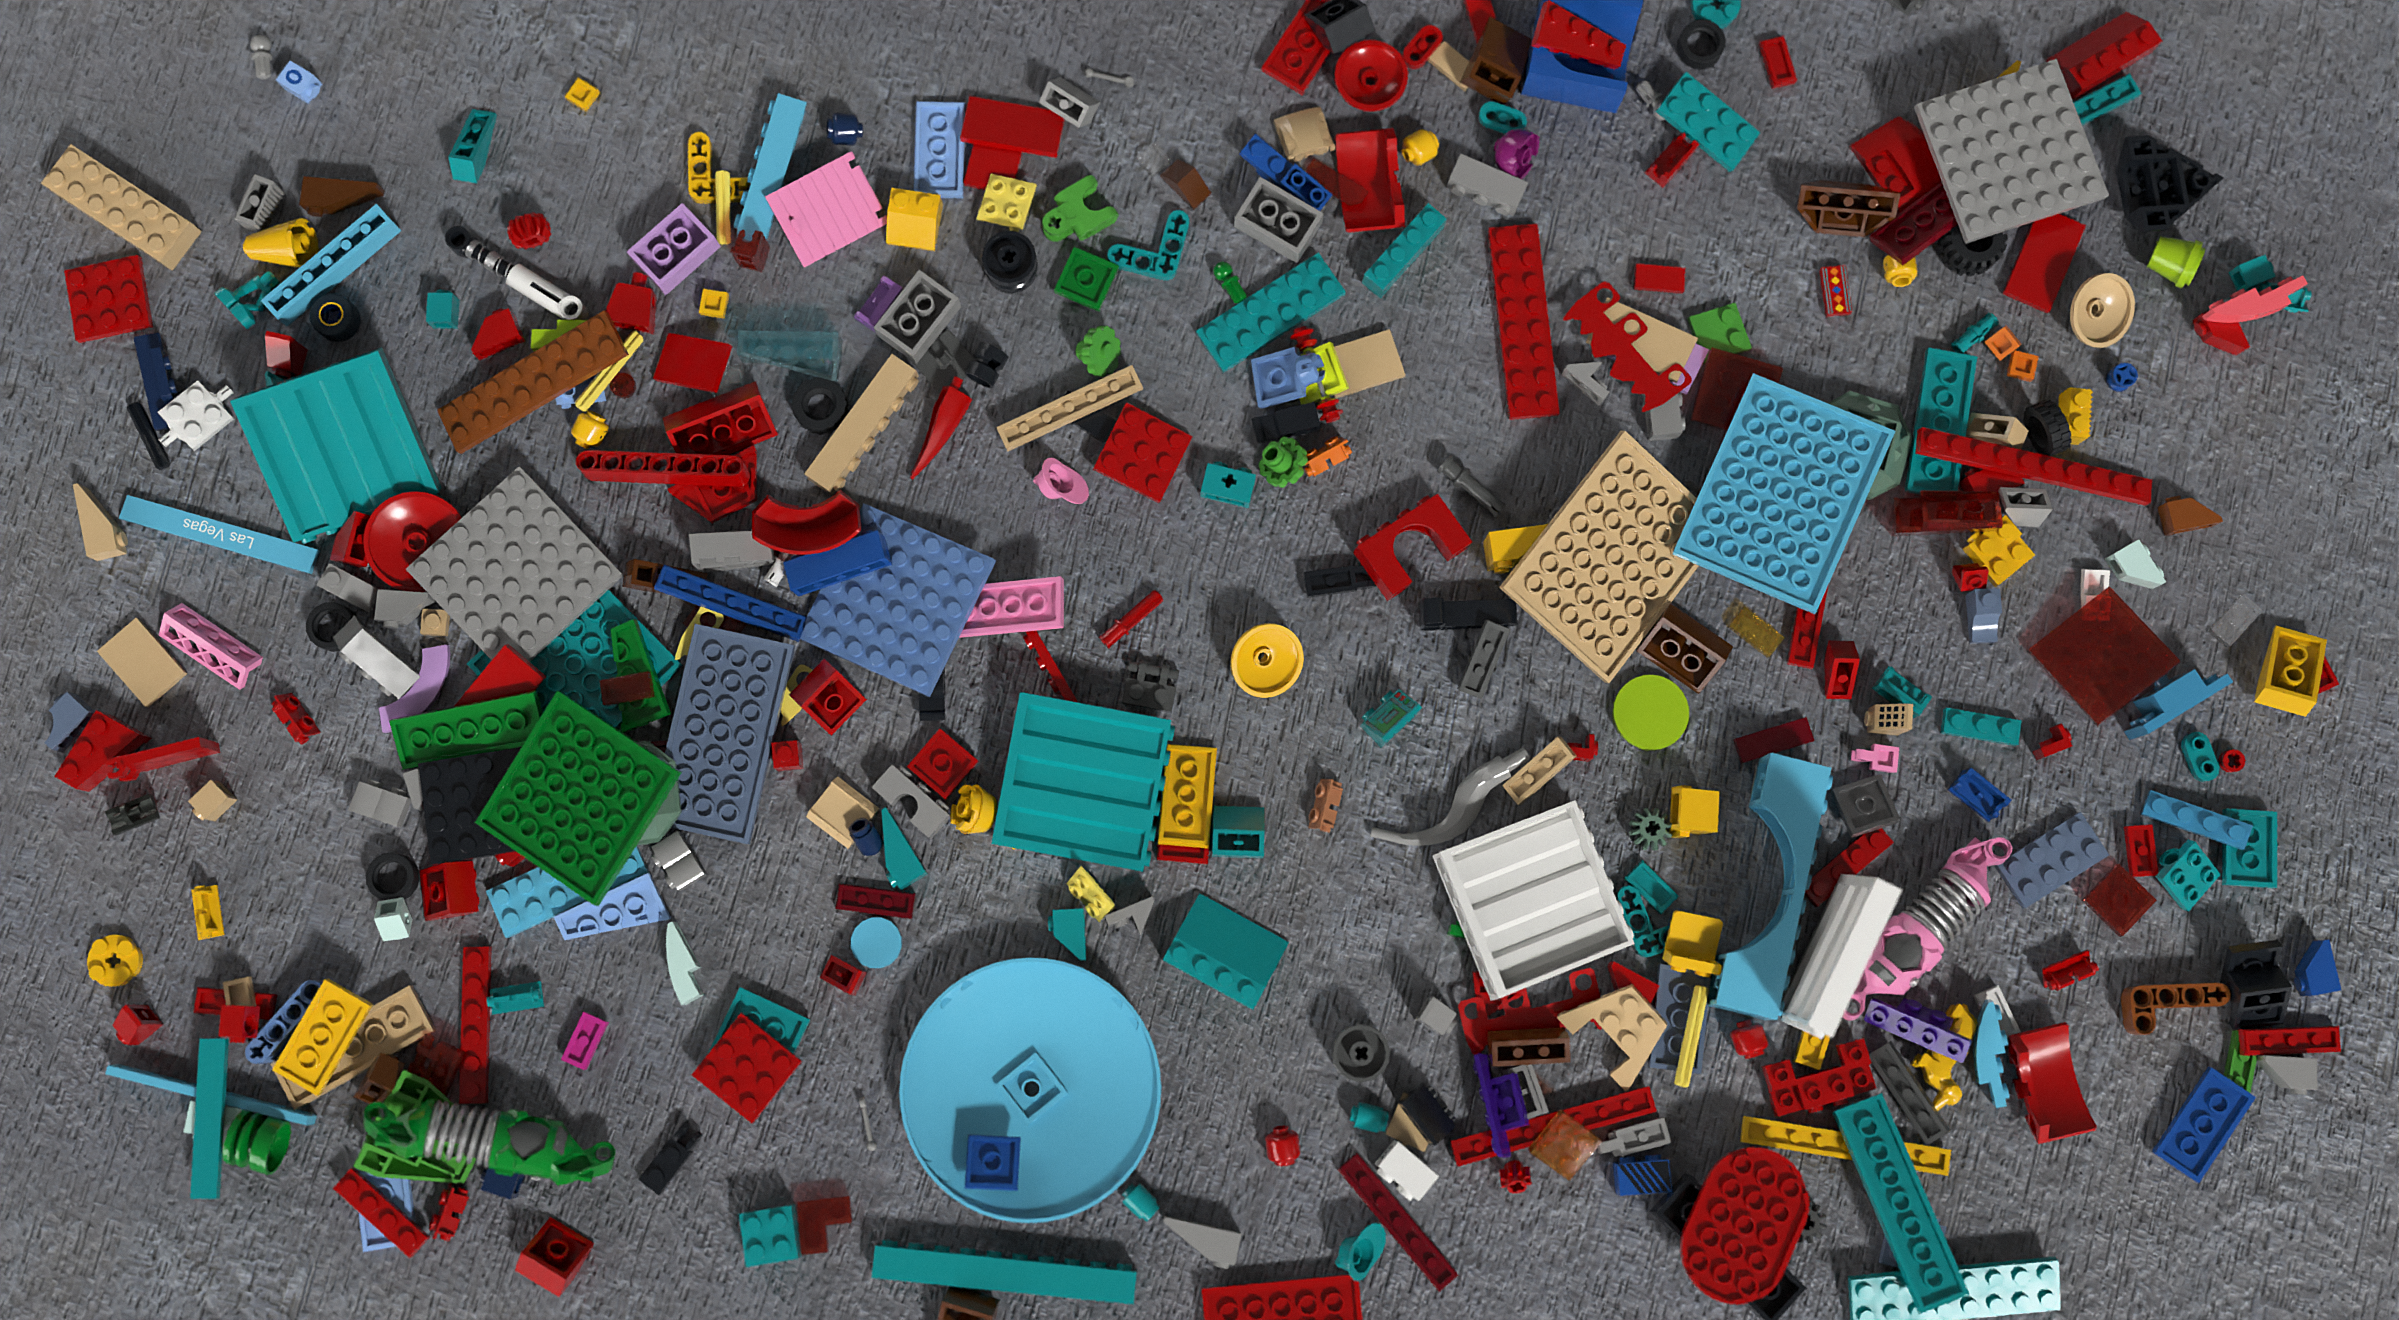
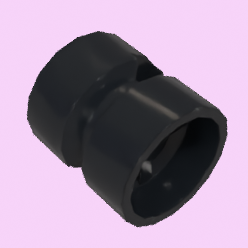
(985, 366)

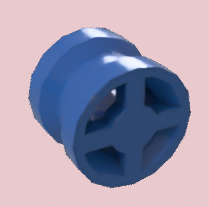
(2127, 374)

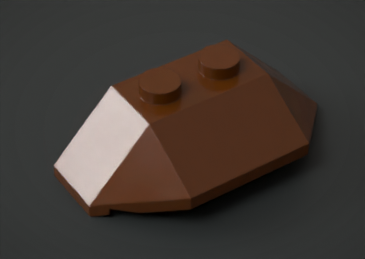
(1846, 207)

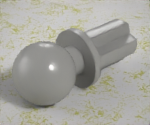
(261, 46)
(1650, 96)

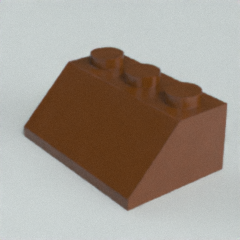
(1685, 648)

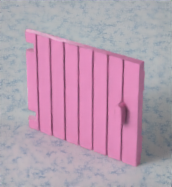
(826, 209)

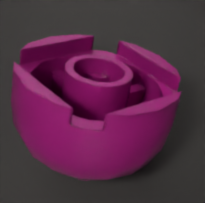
(1515, 152)

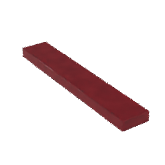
(1397, 1222)

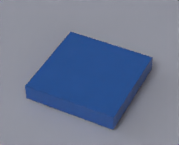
(992, 1162)

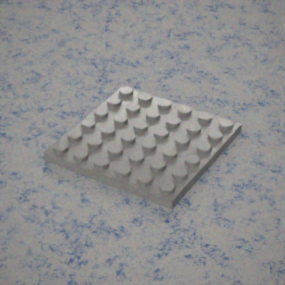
(2011, 151)
(514, 569)

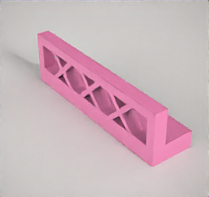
(209, 640)

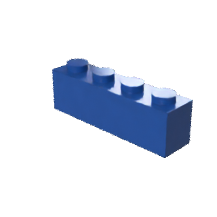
(842, 563)

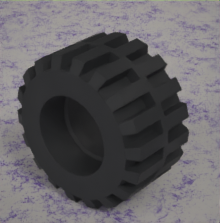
(1967, 261)

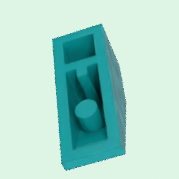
(472, 146)
(900, 857)

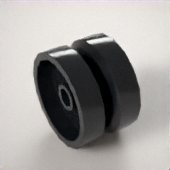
(1009, 247)

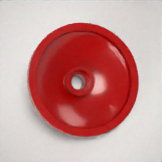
(1375, 62)

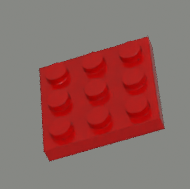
(108, 298)
(1142, 452)
(747, 1068)

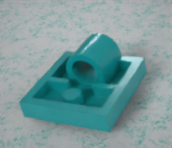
(2186, 874)

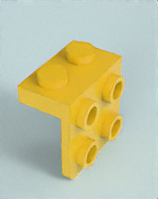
(1693, 943)

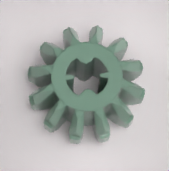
(1643, 822)

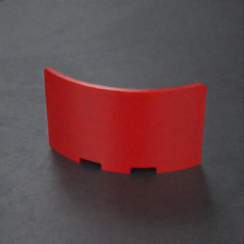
(1370, 161)
(806, 529)
(2048, 1083)

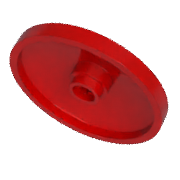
(402, 532)

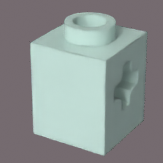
(393, 919)

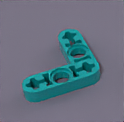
(1156, 259)
(1646, 930)

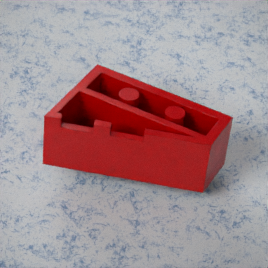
(99, 741)

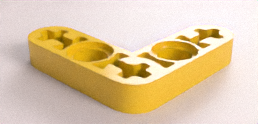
(705, 179)

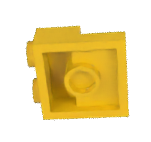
(1999, 551)

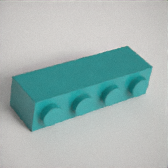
(1404, 250)

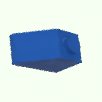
(2317, 970)

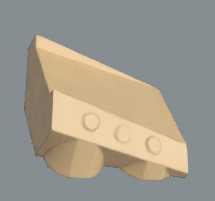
(839, 809)

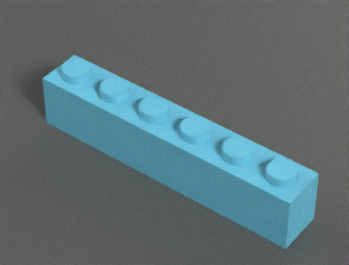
(772, 164)
(331, 265)

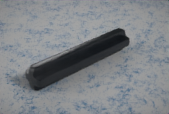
(148, 435)

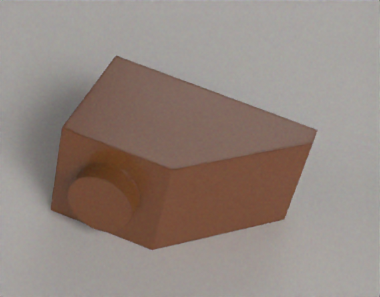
(2185, 515)

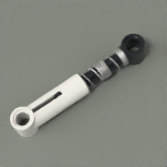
(516, 276)

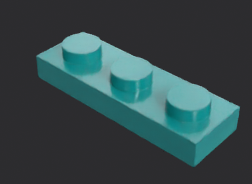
(1980, 726)

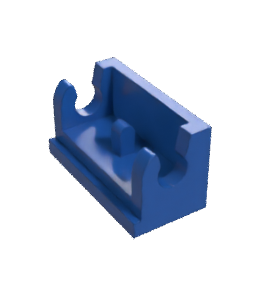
(1979, 794)

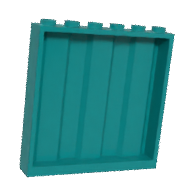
(335, 443)
(1082, 782)

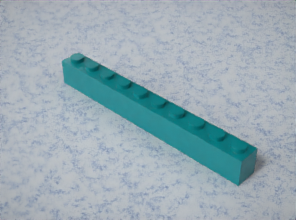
(1004, 1273)

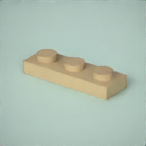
(1539, 770)

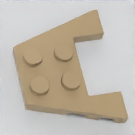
(1628, 1021)

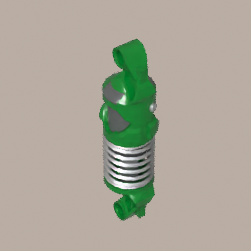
(502, 1140)

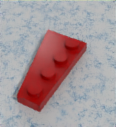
(1571, 35)

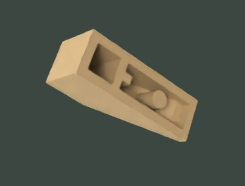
(100, 532)

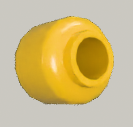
(1420, 147)
(1898, 274)
(589, 429)

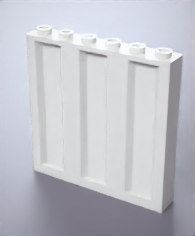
(1533, 900)
(1838, 953)

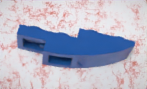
(1283, 174)

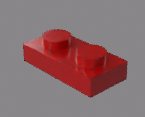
(2141, 850)

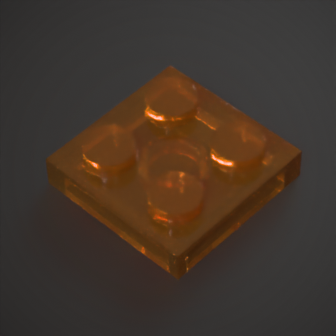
(1564, 1145)

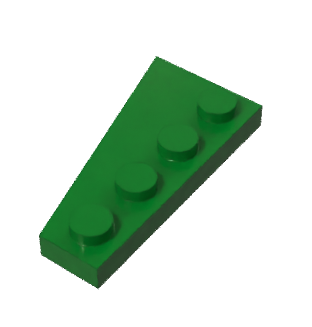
(632, 658)

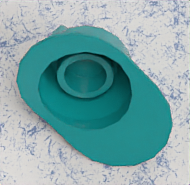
(1361, 1252)

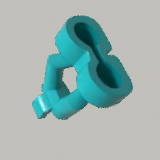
(243, 311)

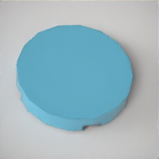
(876, 942)

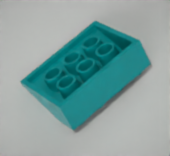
(1226, 951)

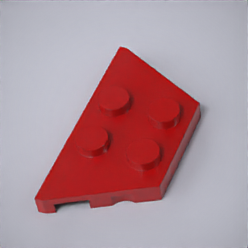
(720, 501)

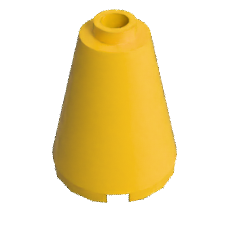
(283, 244)

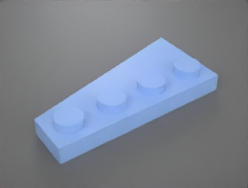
(622, 907)

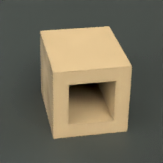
(212, 801)

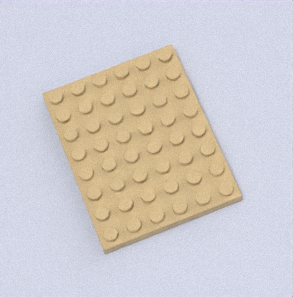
(1608, 558)

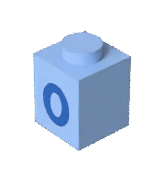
(299, 82)

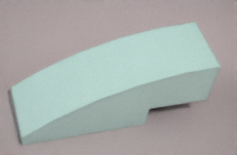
(681, 965)

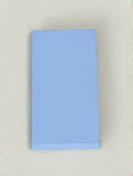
(939, 148)

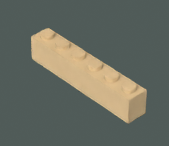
(862, 424)

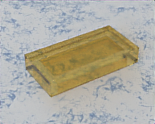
(1756, 632)

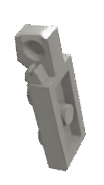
(1636, 1138)

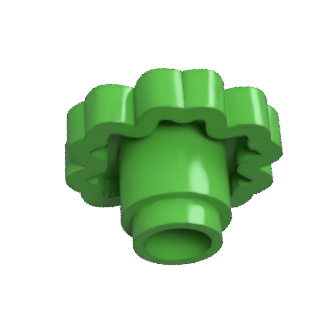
(1099, 350)
(1283, 462)

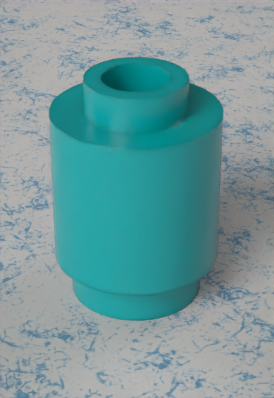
(1369, 1117)
(1140, 1201)

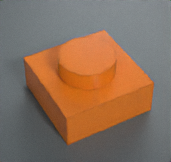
(2003, 342)
(2022, 366)

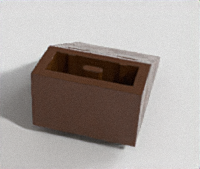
(1497, 62)

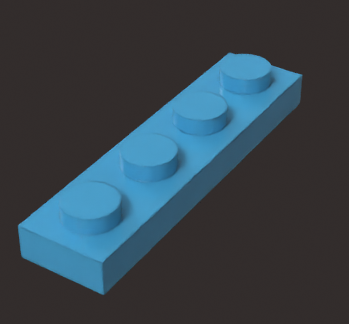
(2196, 820)

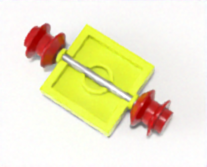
(1334, 379)

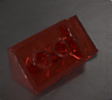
(1947, 513)

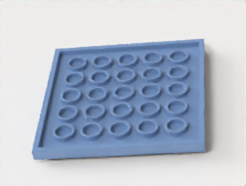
(905, 614)

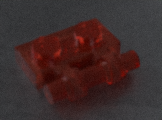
(443, 1063)

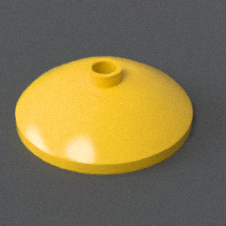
(1277, 668)

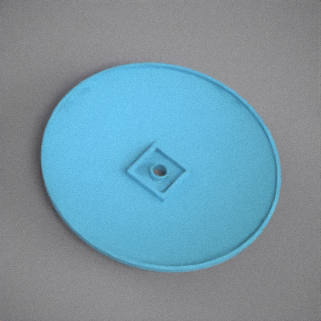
(1045, 1027)

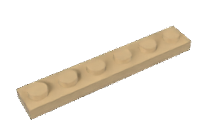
(1069, 408)

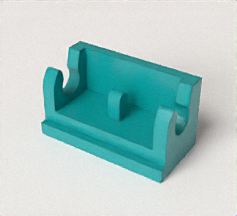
(1901, 691)

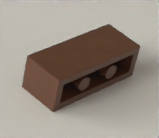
(1528, 1046)

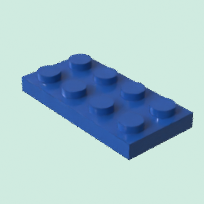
(2203, 1124)

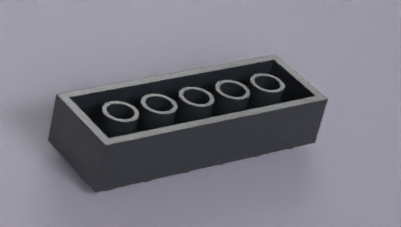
(1673, 1213)

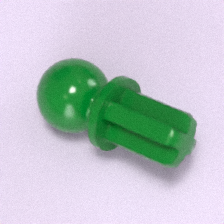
(1223, 272)

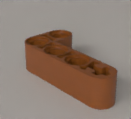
(2174, 999)

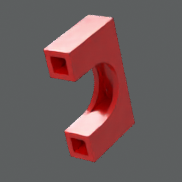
(1430, 518)

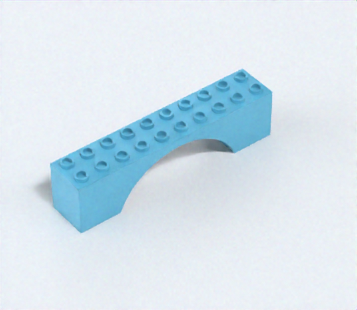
(1790, 801)

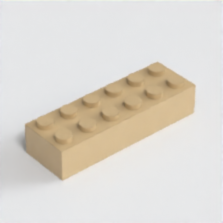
(121, 207)

